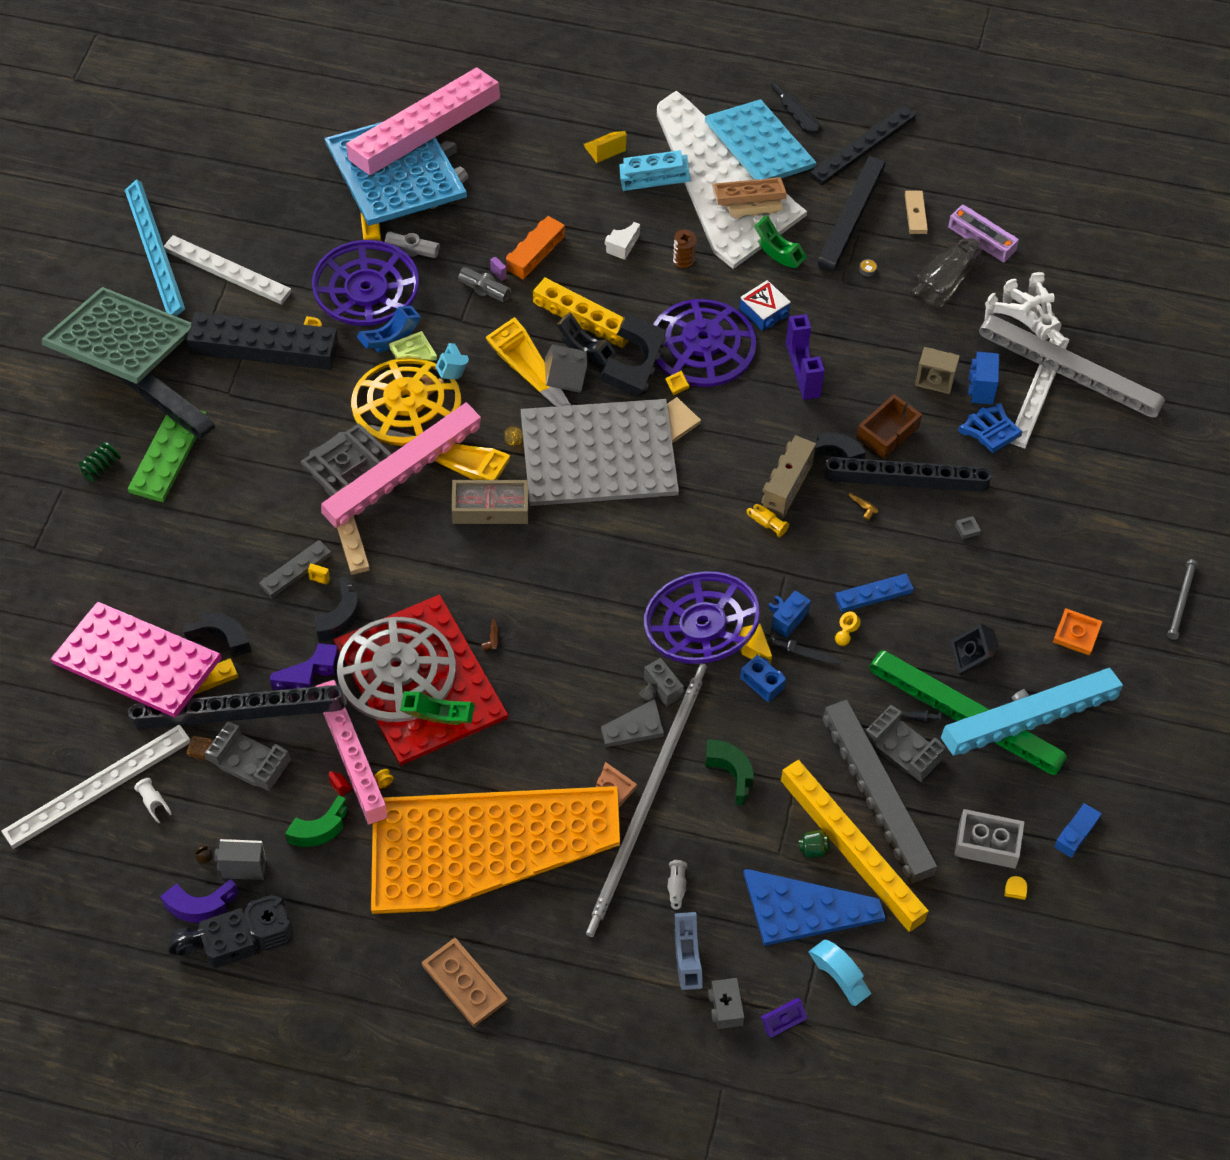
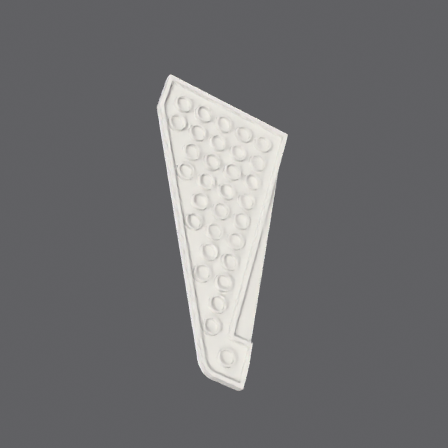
(712, 163)

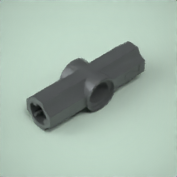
(484, 284)

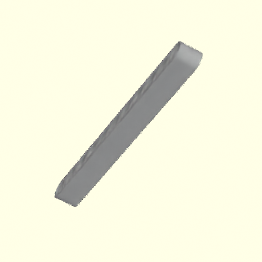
(1072, 366)

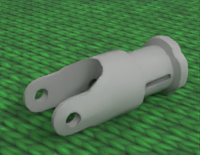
(677, 883)

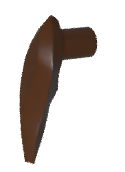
(494, 638)

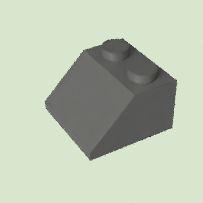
(565, 368)

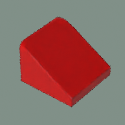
(339, 783)

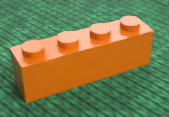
(535, 247)

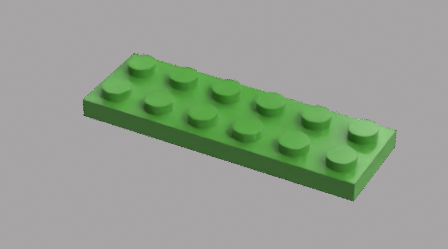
(162, 461)

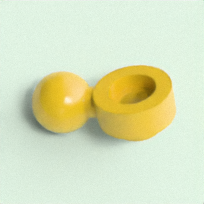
(843, 637)

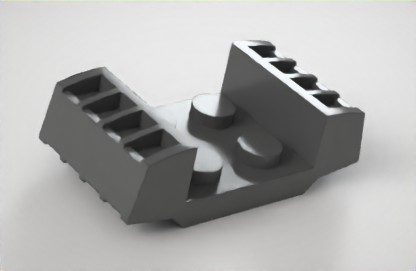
(904, 745)
(247, 758)

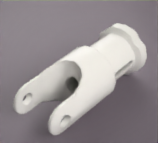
(150, 797)

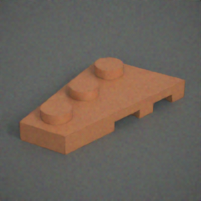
(612, 777)

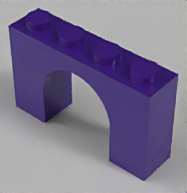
(807, 370)

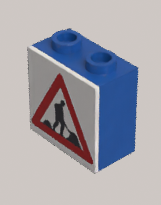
(764, 305)

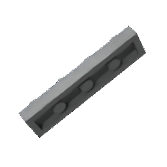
(294, 569)

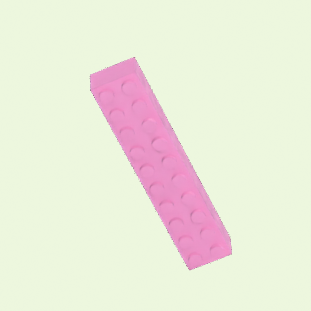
(423, 121)

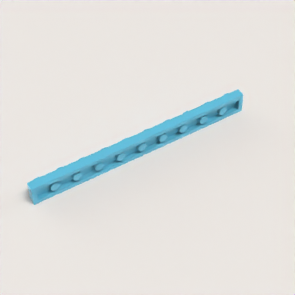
(154, 249)

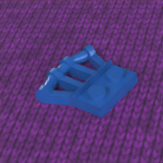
(992, 437)

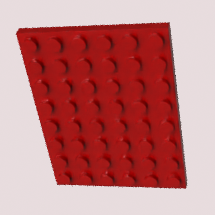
(419, 736)

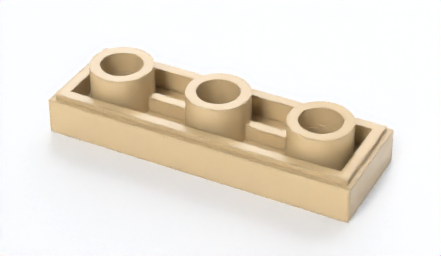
(753, 208)
(916, 212)

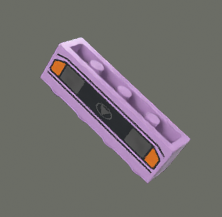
(991, 237)

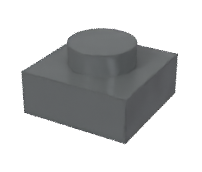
(967, 527)

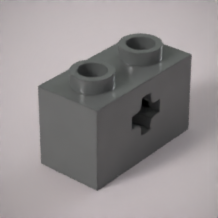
(666, 684)
(726, 991)

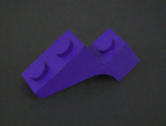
(302, 675)

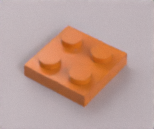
(1077, 631)

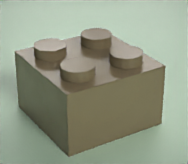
(937, 370)

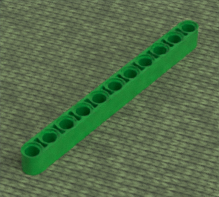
(961, 707)

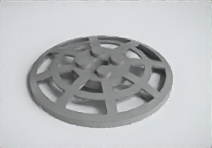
(391, 675)

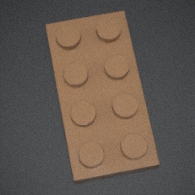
(749, 191)
(464, 982)

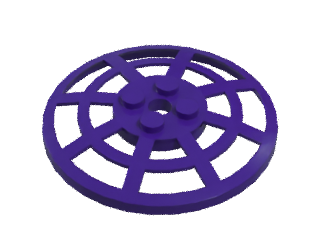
(364, 277)
(706, 347)
(702, 612)

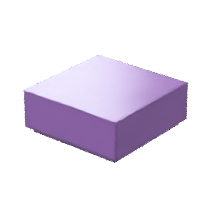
(498, 268)

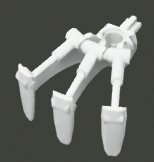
(1029, 311)

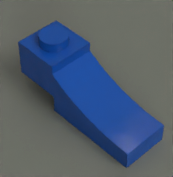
(1077, 830)

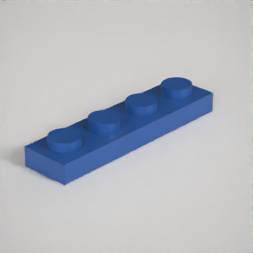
(874, 592)

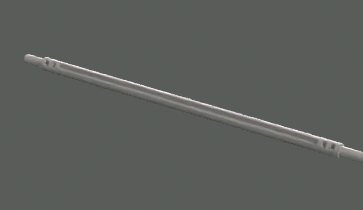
(646, 801)

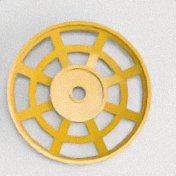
(402, 406)

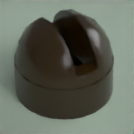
(204, 856)

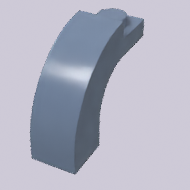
(687, 951)

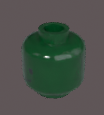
(814, 844)

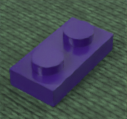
(784, 1017)

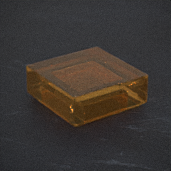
(198, 747)

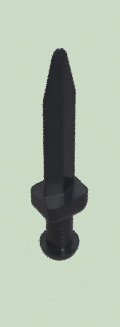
(792, 648)

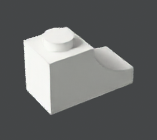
(622, 241)

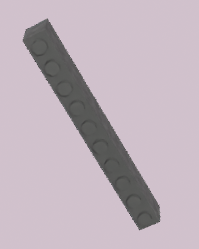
(879, 792)

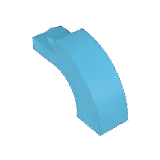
(842, 968)

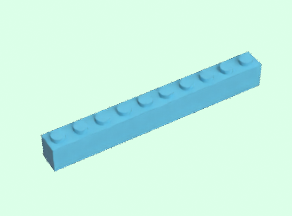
(1031, 711)

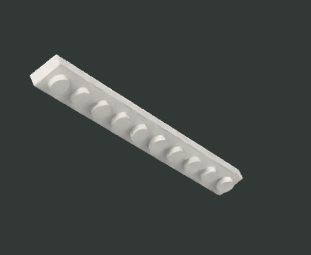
(95, 786)

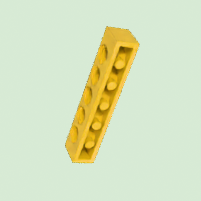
(587, 313)

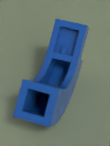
(398, 327)

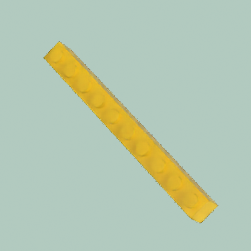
(854, 846)

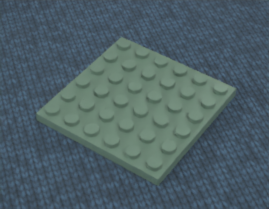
(118, 335)

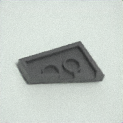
(633, 726)

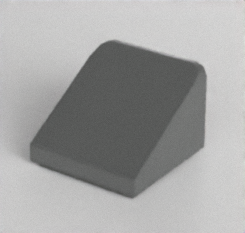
(449, 148)

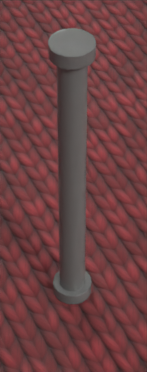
(1173, 632)

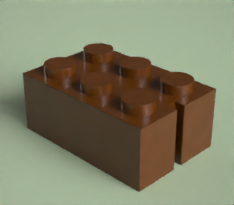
(888, 427)

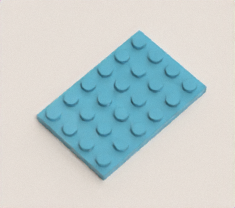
(760, 141)

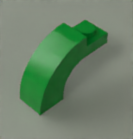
(776, 246)
(319, 831)

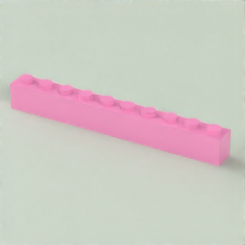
(400, 465)

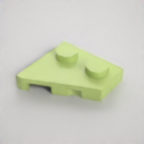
(413, 347)

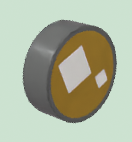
(868, 267)

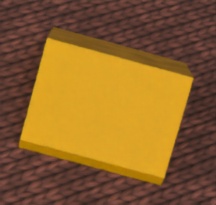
(607, 146)

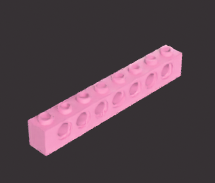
(356, 763)

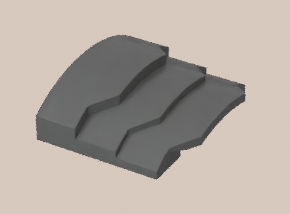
(344, 458)

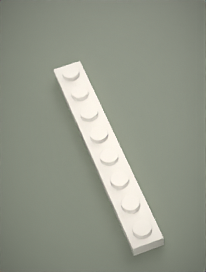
(227, 270)

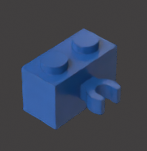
(789, 613)

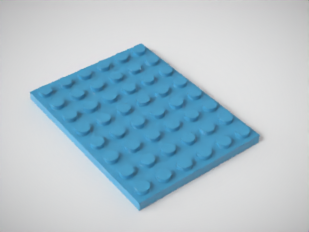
(404, 186)

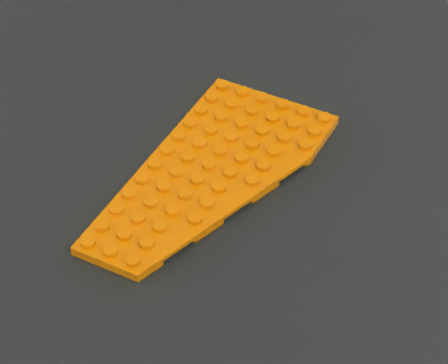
(468, 844)

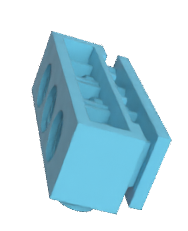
(656, 172)

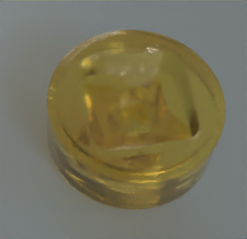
(513, 435)

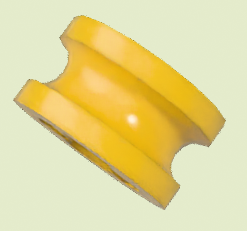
(383, 778)

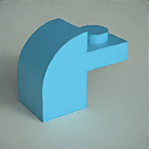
(451, 363)

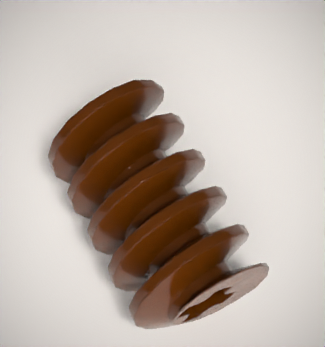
(684, 248)

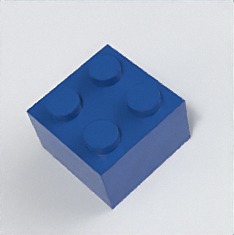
(983, 377)

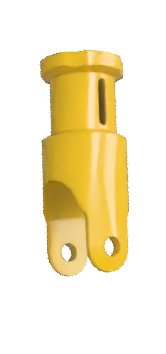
(768, 519)

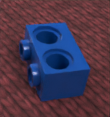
(760, 680)

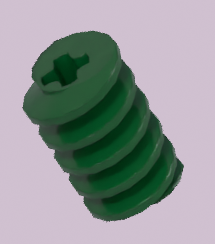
(97, 460)

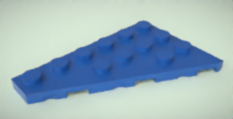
(800, 909)

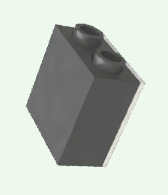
(241, 859)

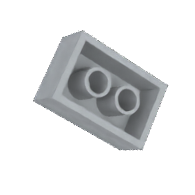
(989, 838)

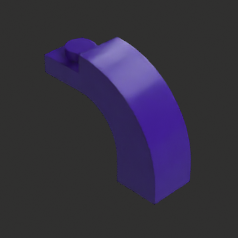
(198, 908)

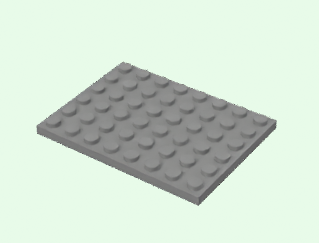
(598, 452)

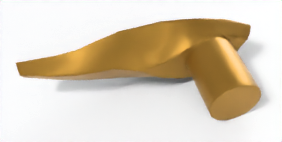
(870, 509)

